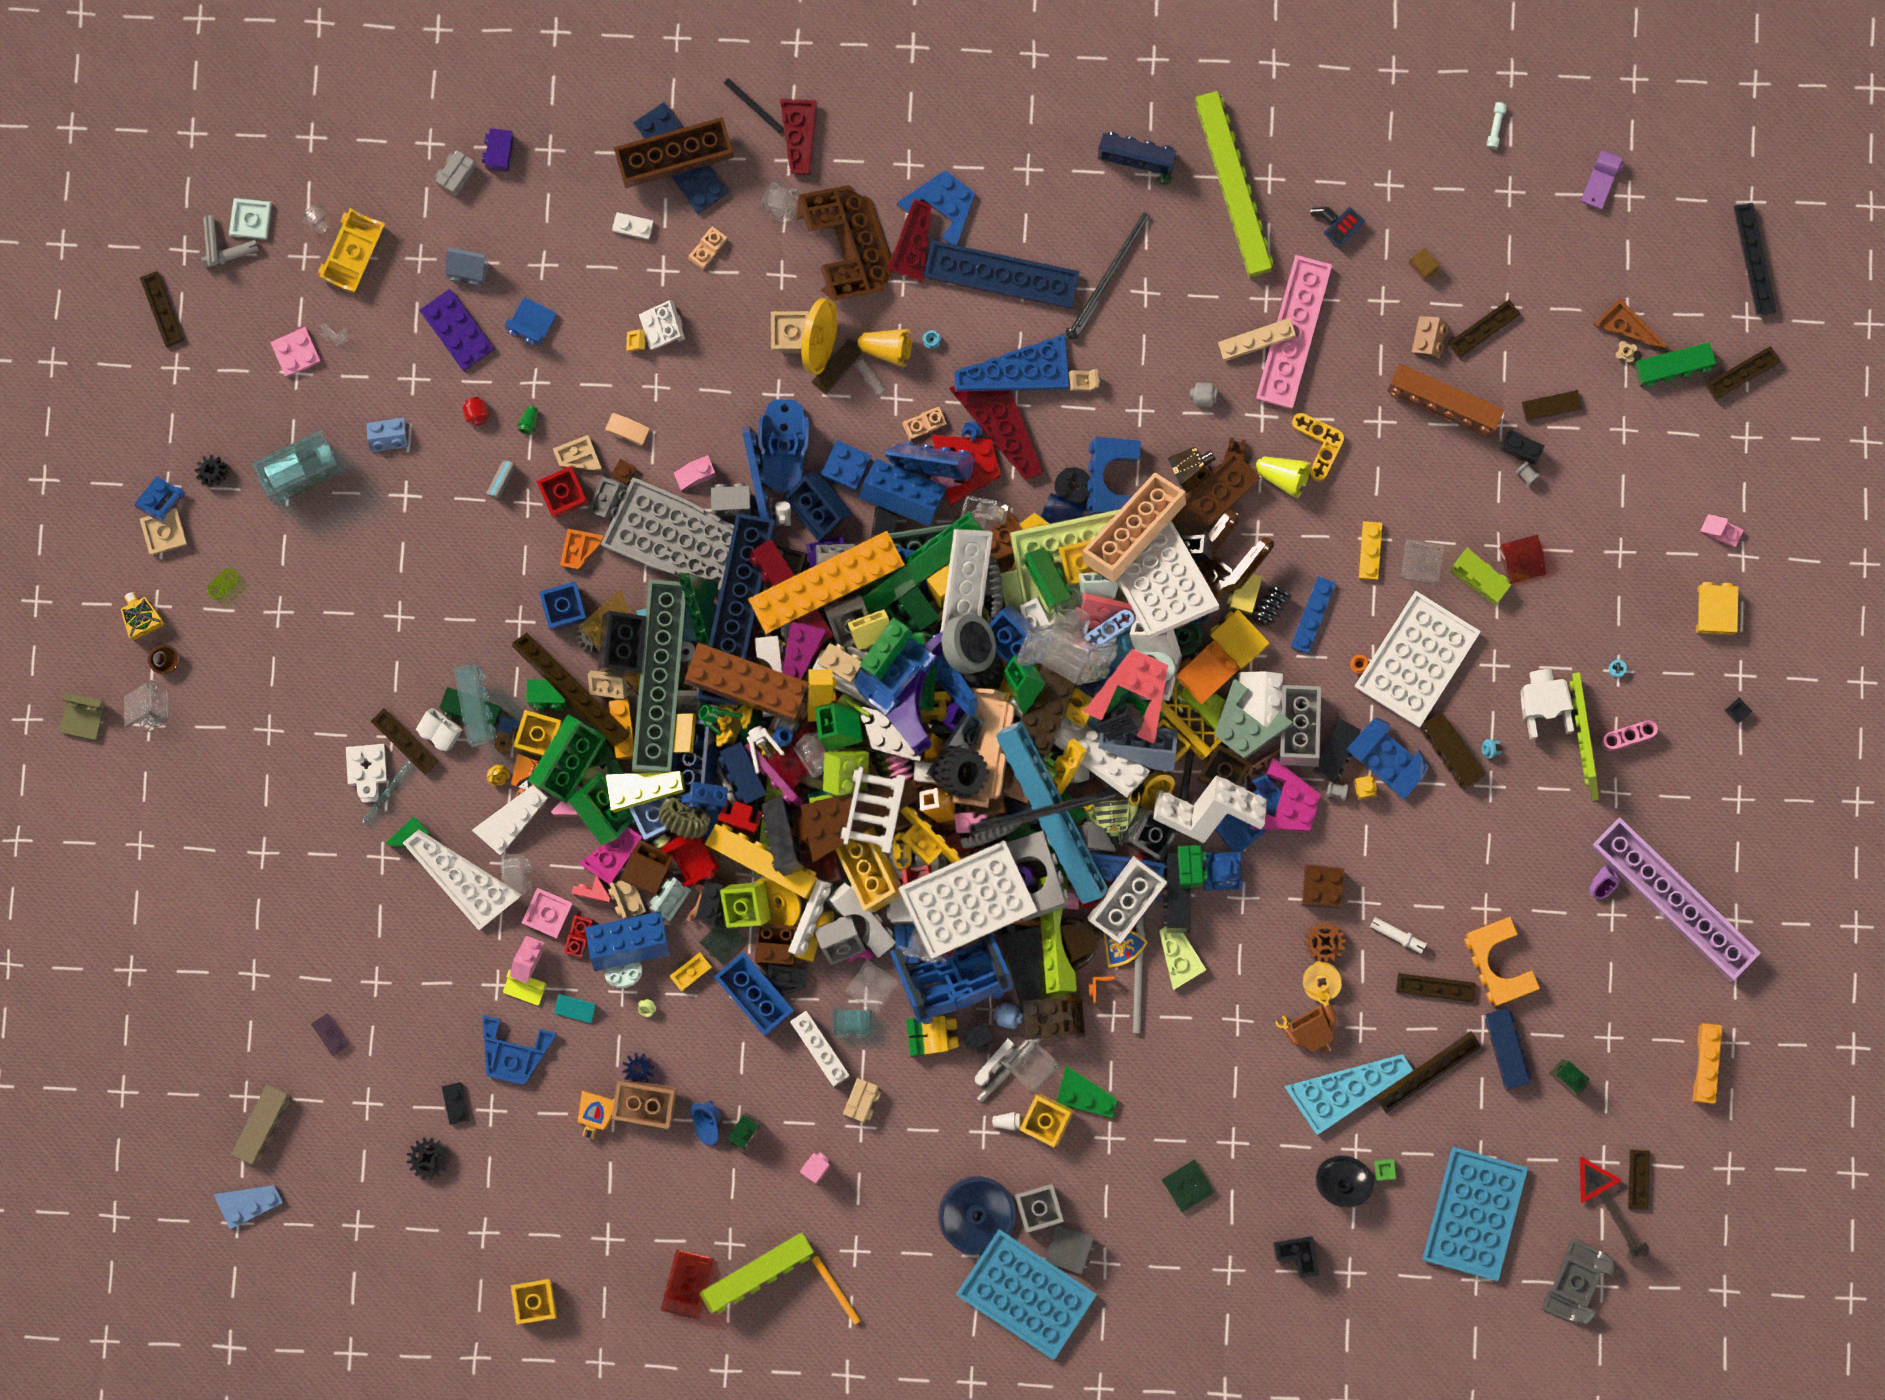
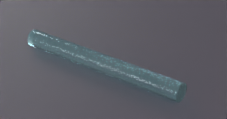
(388, 791)

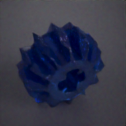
(644, 1065)

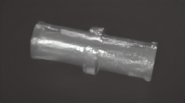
(870, 377)

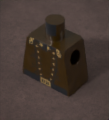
(1191, 467)

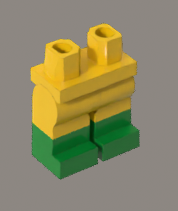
(937, 1038)

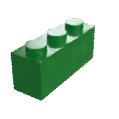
(886, 649)

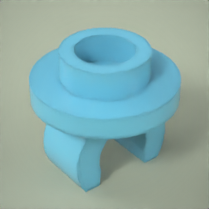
(1489, 748)

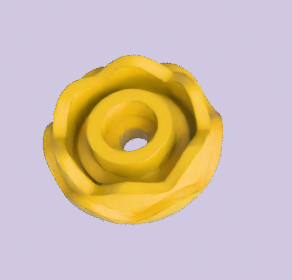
(497, 775)

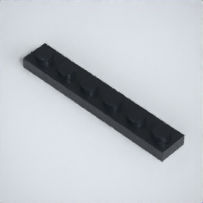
(1754, 259)

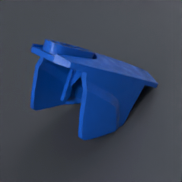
(783, 450)

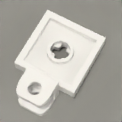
(366, 779)

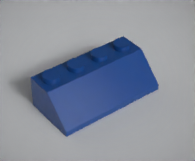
(754, 994)

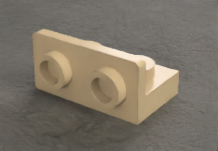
(608, 685)
(628, 900)

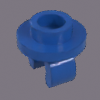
(972, 429)

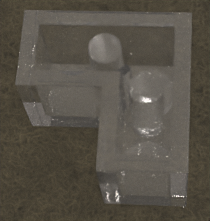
(985, 510)
(515, 872)

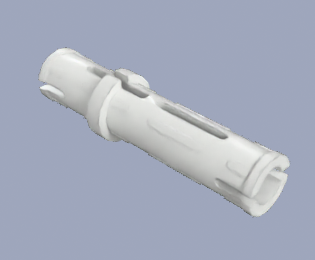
(1398, 935)

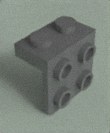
(1070, 1249)

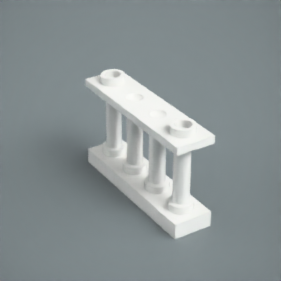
(888, 822)

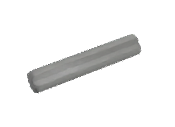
(210, 240)

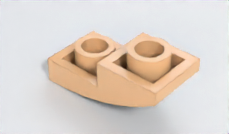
(707, 248)
(924, 424)
(627, 428)

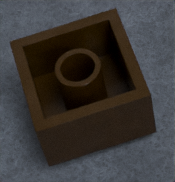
(1225, 765)

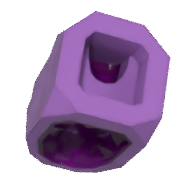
(1604, 883)

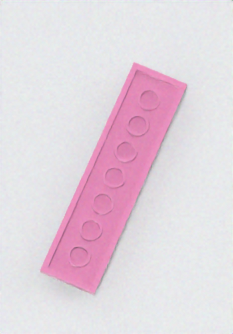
(1288, 358)

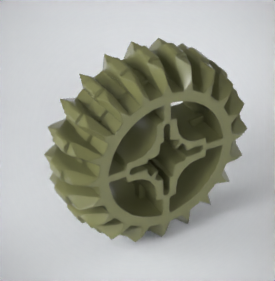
(682, 819)

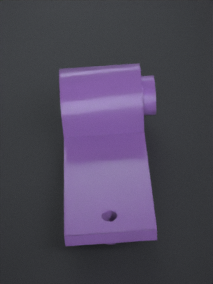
(1601, 179)

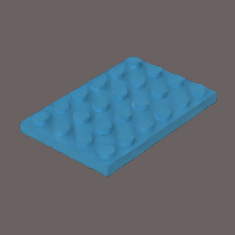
(1474, 1213)
(1026, 1294)

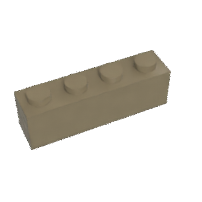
(260, 1125)

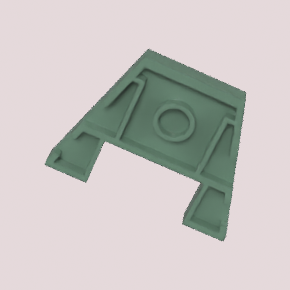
(1241, 730)

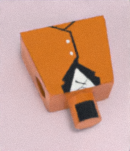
(523, 770)

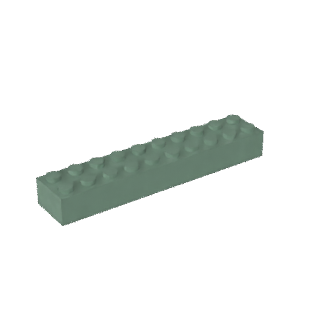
(659, 677)

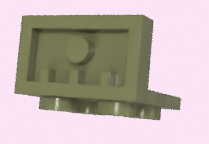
(81, 716)

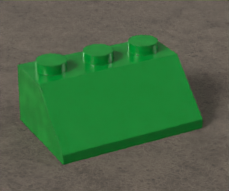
(1047, 578)
(594, 808)

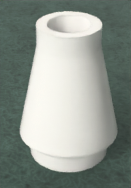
(1008, 1121)

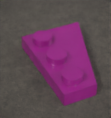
(801, 648)

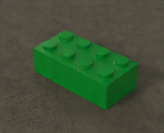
(567, 759)

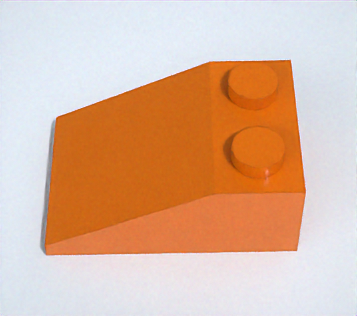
(1207, 672)

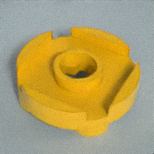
(1311, 982)

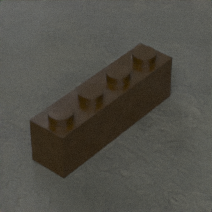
(1452, 750)

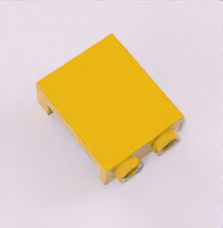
(1717, 609)
(1239, 638)

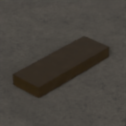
(1551, 405)
(1638, 1179)

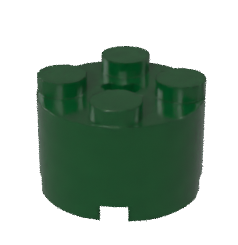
(1193, 641)

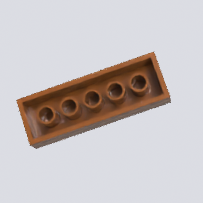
(1445, 401)
(745, 682)

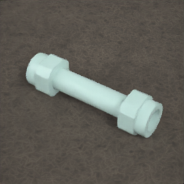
(1499, 111)

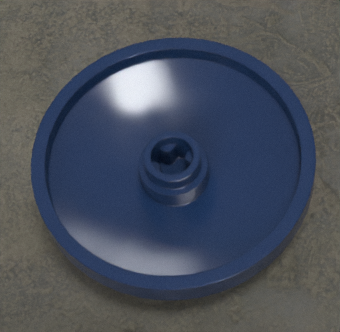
(974, 1213)

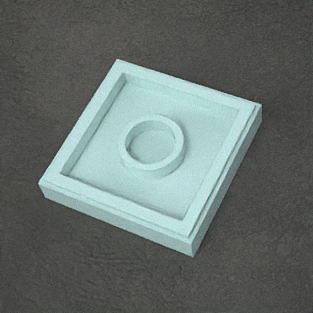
(250, 219)

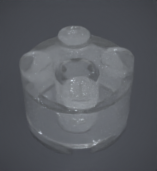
(780, 203)
(1073, 620)

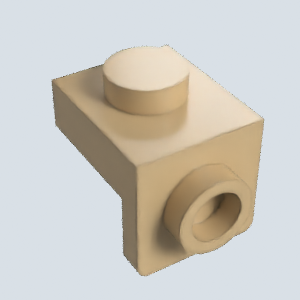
(1084, 380)

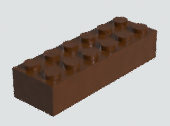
(674, 152)

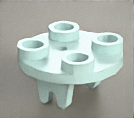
(631, 972)

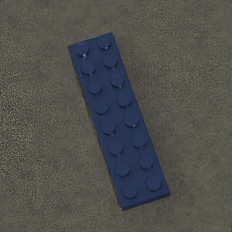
(1001, 274)

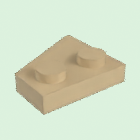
(578, 455)

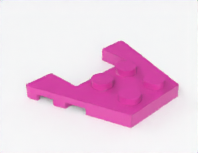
(1296, 803)

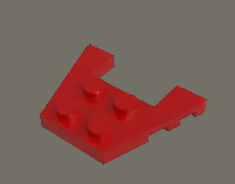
(984, 469)

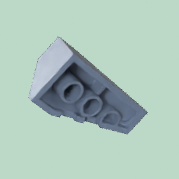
(1156, 756)

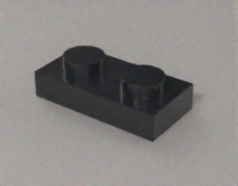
(455, 1103)

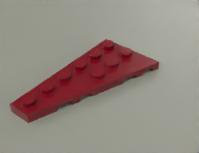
(1003, 424)

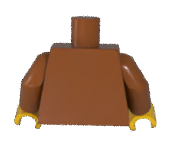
(1312, 1029)

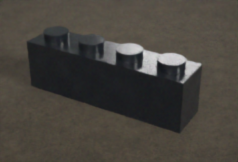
(782, 836)
(1177, 900)

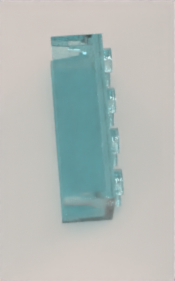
(473, 705)

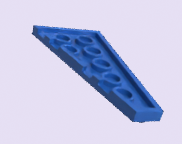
(1027, 368)
(757, 475)

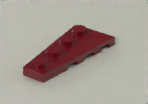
(799, 128)
(910, 250)

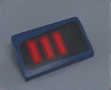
(1343, 227)

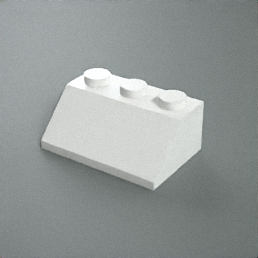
(1264, 697)

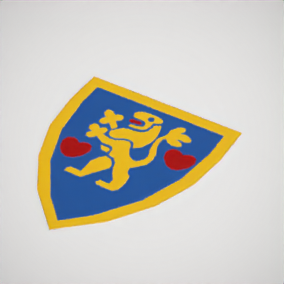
(1121, 954)

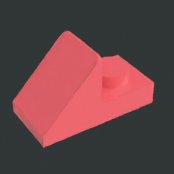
(597, 893)

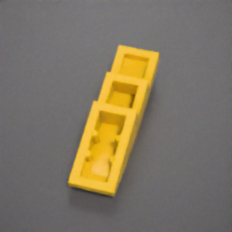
(1068, 764)

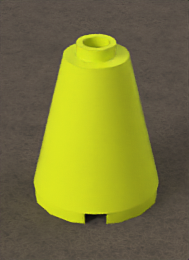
(1284, 473)

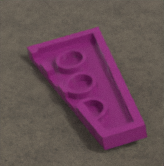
(777, 781)

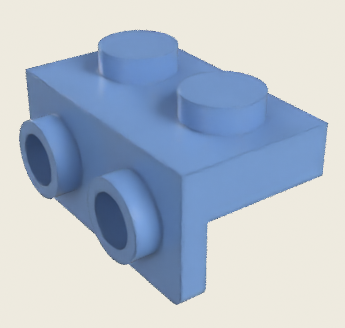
(387, 435)

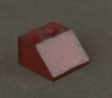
(1523, 559)

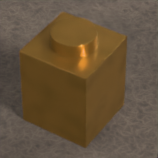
(1424, 264)

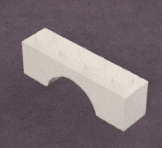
(768, 652)
(875, 936)

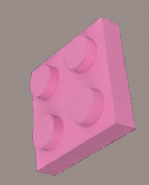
(295, 352)
(547, 913)

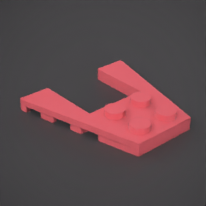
(1142, 676)

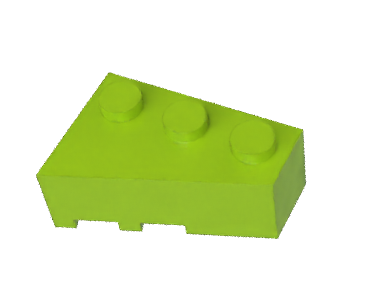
(1480, 576)

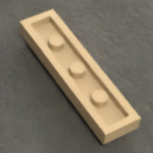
(1257, 339)

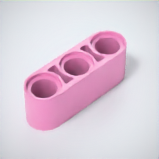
(1636, 729)

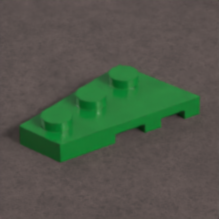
(1084, 1095)

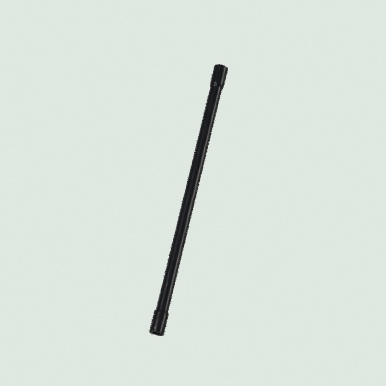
(985, 826)

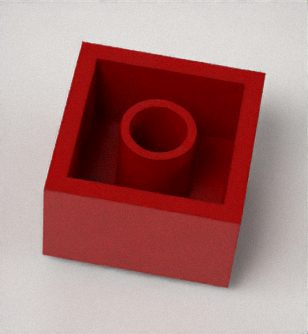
(562, 492)

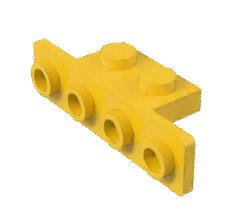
(924, 841)

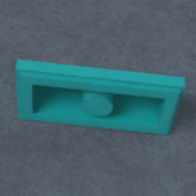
(575, 1008)

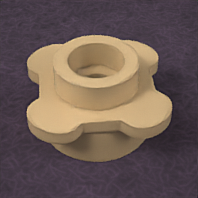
(1626, 356)

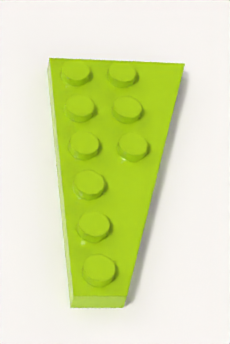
(1584, 737)

